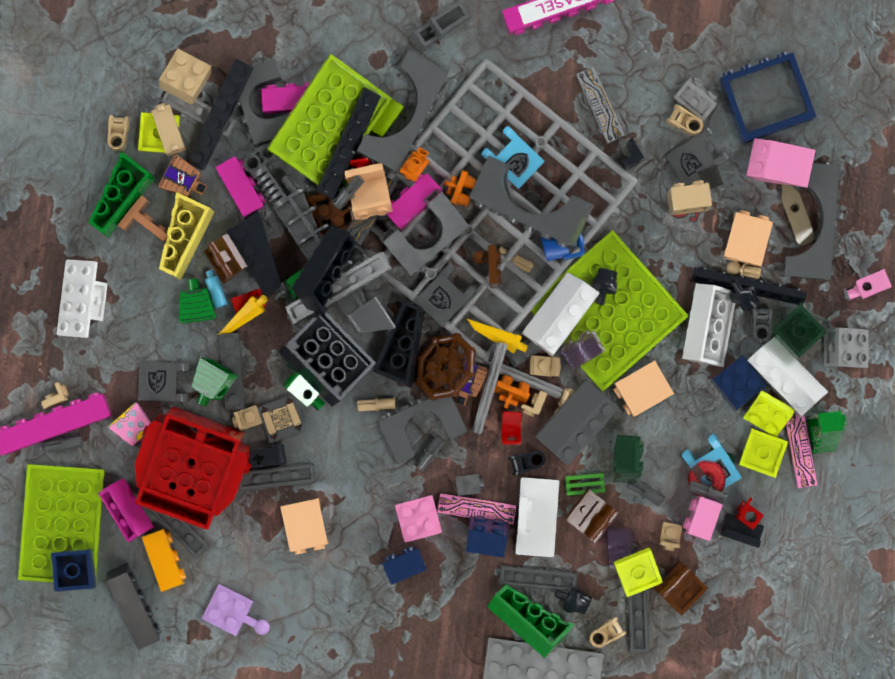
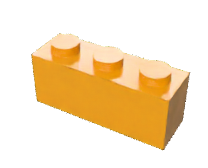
(164, 559)

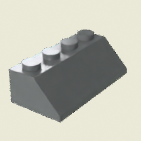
(576, 422)

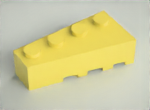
(184, 234)

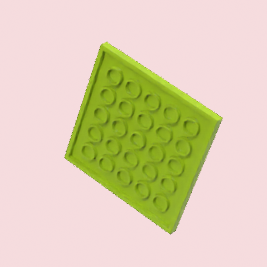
(629, 320)

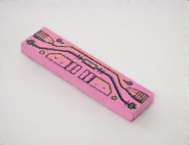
(800, 452)
(473, 507)

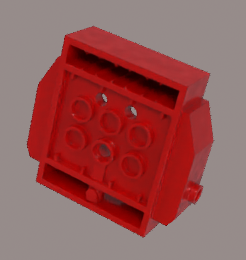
(214, 477)

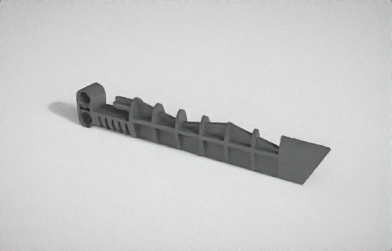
(300, 223)

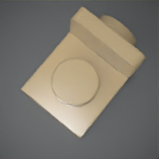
(545, 366)
(53, 400)
(537, 401)
(247, 418)
(670, 536)

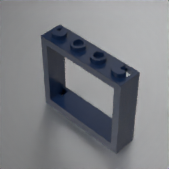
(776, 127)

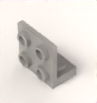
(846, 348)

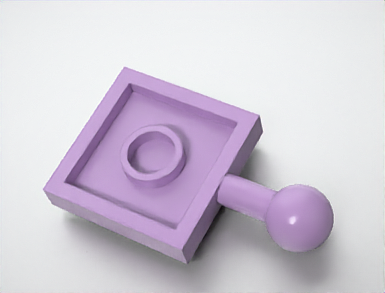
(230, 610)

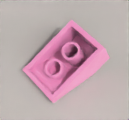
(780, 163)

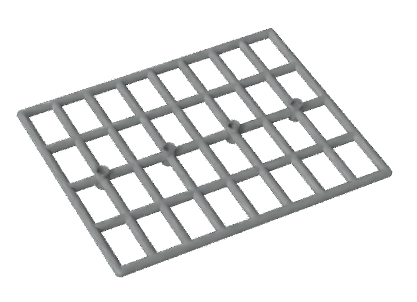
(523, 238)

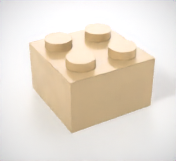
(185, 76)
(689, 198)

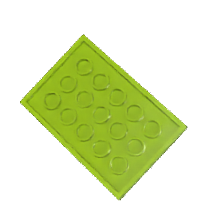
(320, 116)
(59, 516)

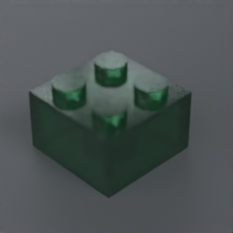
(798, 331)
(627, 457)

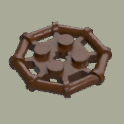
(329, 211)
(439, 360)

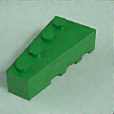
(120, 194)
(826, 431)
(531, 622)

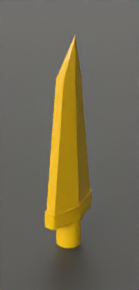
(245, 314)
(497, 335)

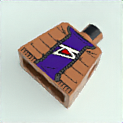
(182, 178)
(474, 384)

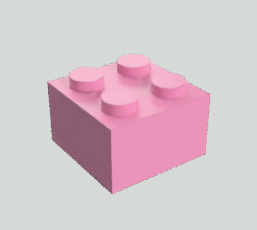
(418, 518)
(702, 518)

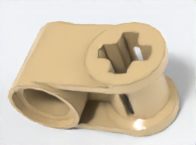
(683, 121)
(118, 129)
(607, 632)

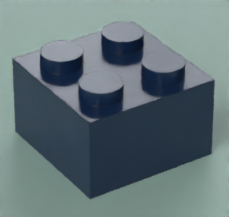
(738, 383)
(487, 536)
(404, 565)
(73, 570)

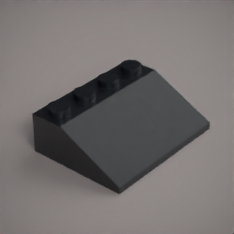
(327, 358)

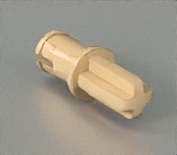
(522, 263)
(376, 404)

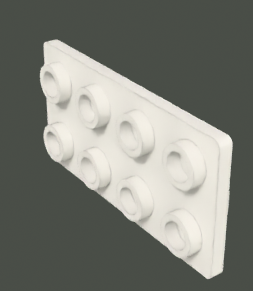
(81, 299)
(537, 517)

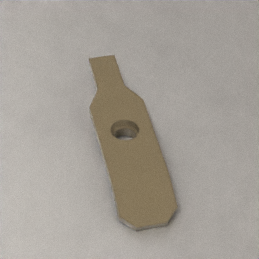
(798, 220)

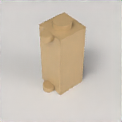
(168, 129)

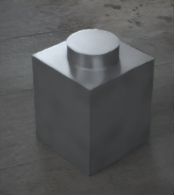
(469, 484)

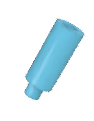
(215, 290)

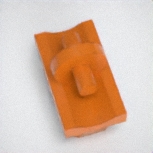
(415, 164)
(464, 181)
(511, 394)

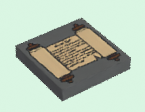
(281, 419)

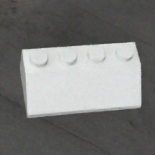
(560, 313)
(709, 325)
(787, 377)

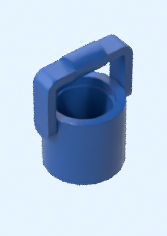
(554, 251)

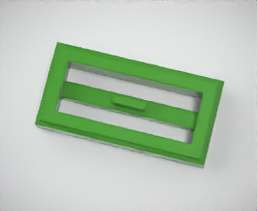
(601, 482)

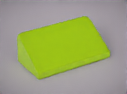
(387, 118)

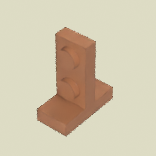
(144, 219)

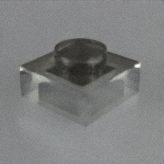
(712, 176)

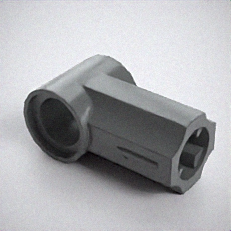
(520, 356)

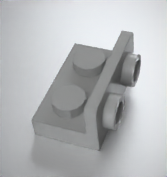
(697, 98)

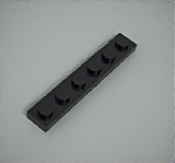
(219, 114)
(348, 143)
(771, 291)

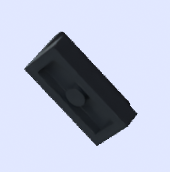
(636, 157)
(739, 532)

